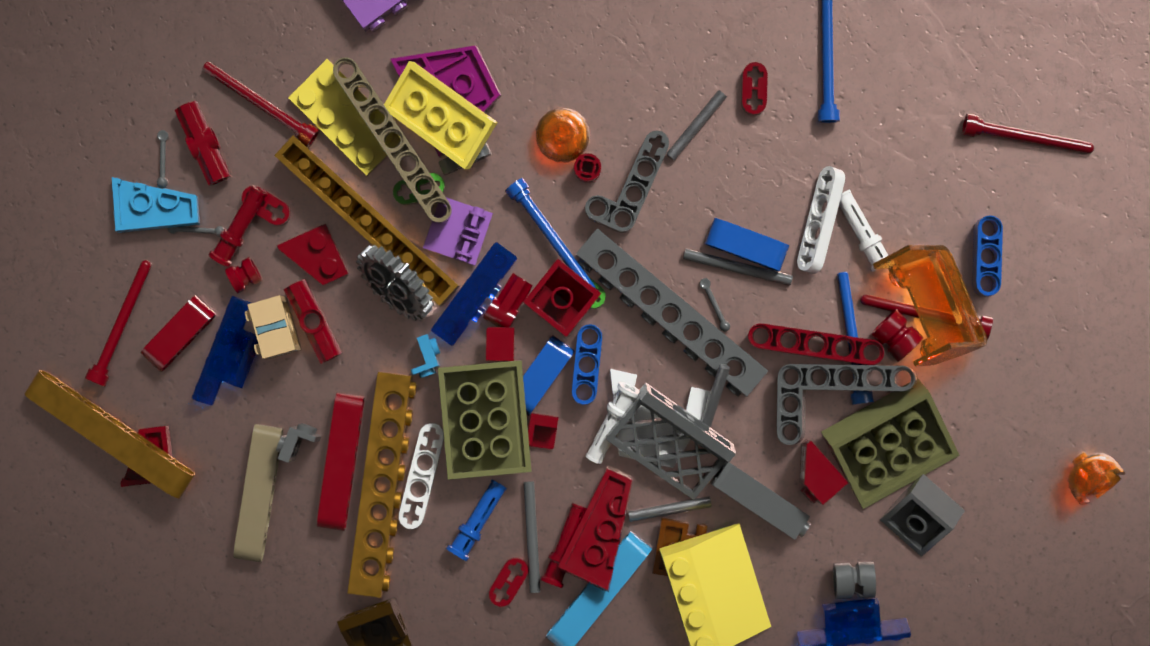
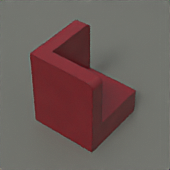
(500, 344)
(542, 431)

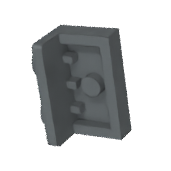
(290, 443)

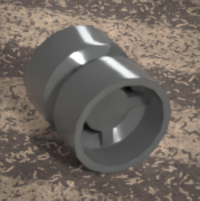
(854, 580)

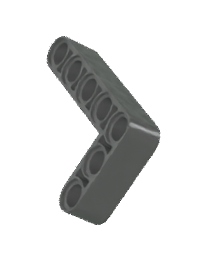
(832, 382)

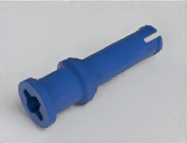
(470, 532)

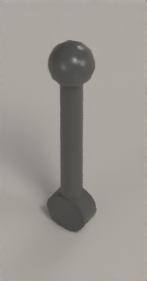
(163, 136)
(174, 230)
(705, 284)

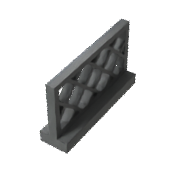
(688, 426)

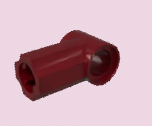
(505, 306)

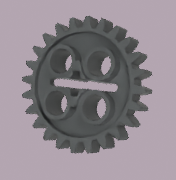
(394, 282)

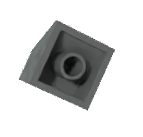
(922, 515)

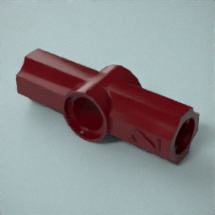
(202, 143)
(304, 304)

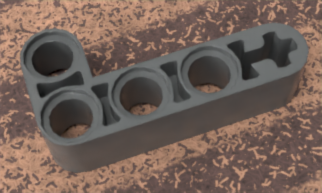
(633, 180)

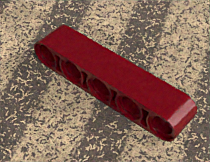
(803, 338)
(340, 461)

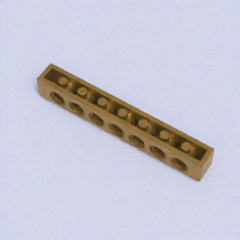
(363, 217)
(360, 581)

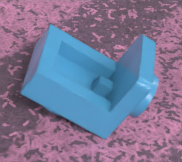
(429, 350)

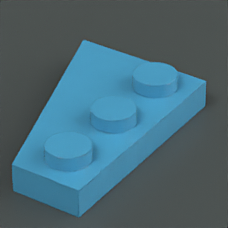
(149, 208)

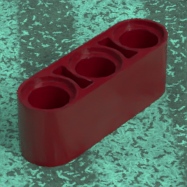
(178, 333)

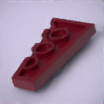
(597, 538)

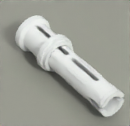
(869, 242)
(623, 399)

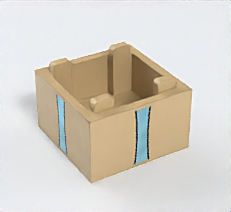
(273, 327)

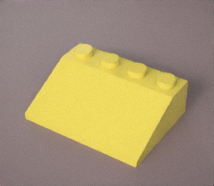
(716, 588)

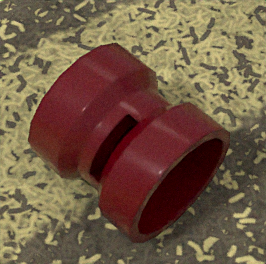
(590, 170)
(241, 276)

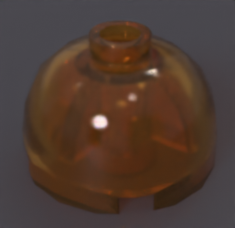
(562, 135)
(1093, 476)

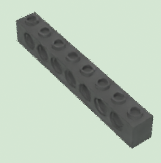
(600, 244)

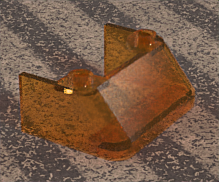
(939, 300)

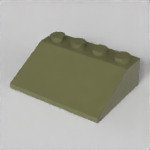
(484, 419)
(890, 443)

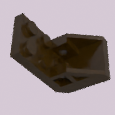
(375, 626)

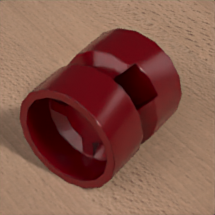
(897, 335)

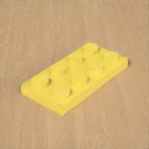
(335, 115)
(439, 115)

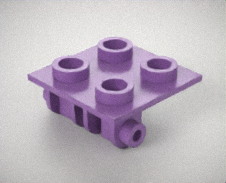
(461, 234)

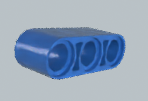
(747, 244)
(994, 244)
(592, 351)
(544, 371)

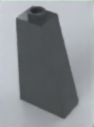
(761, 500)

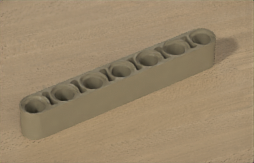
(388, 127)

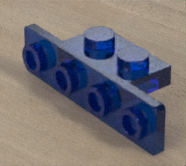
(474, 293)
(229, 355)
(854, 624)

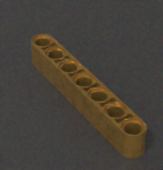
(109, 434)

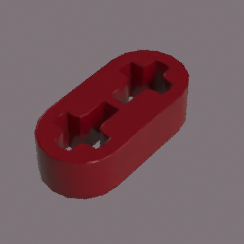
(747, 88)
(266, 214)
(514, 585)

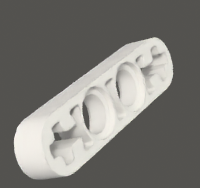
(830, 181)
(423, 476)

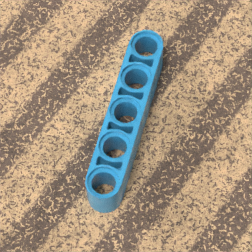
(593, 600)

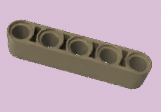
(258, 494)

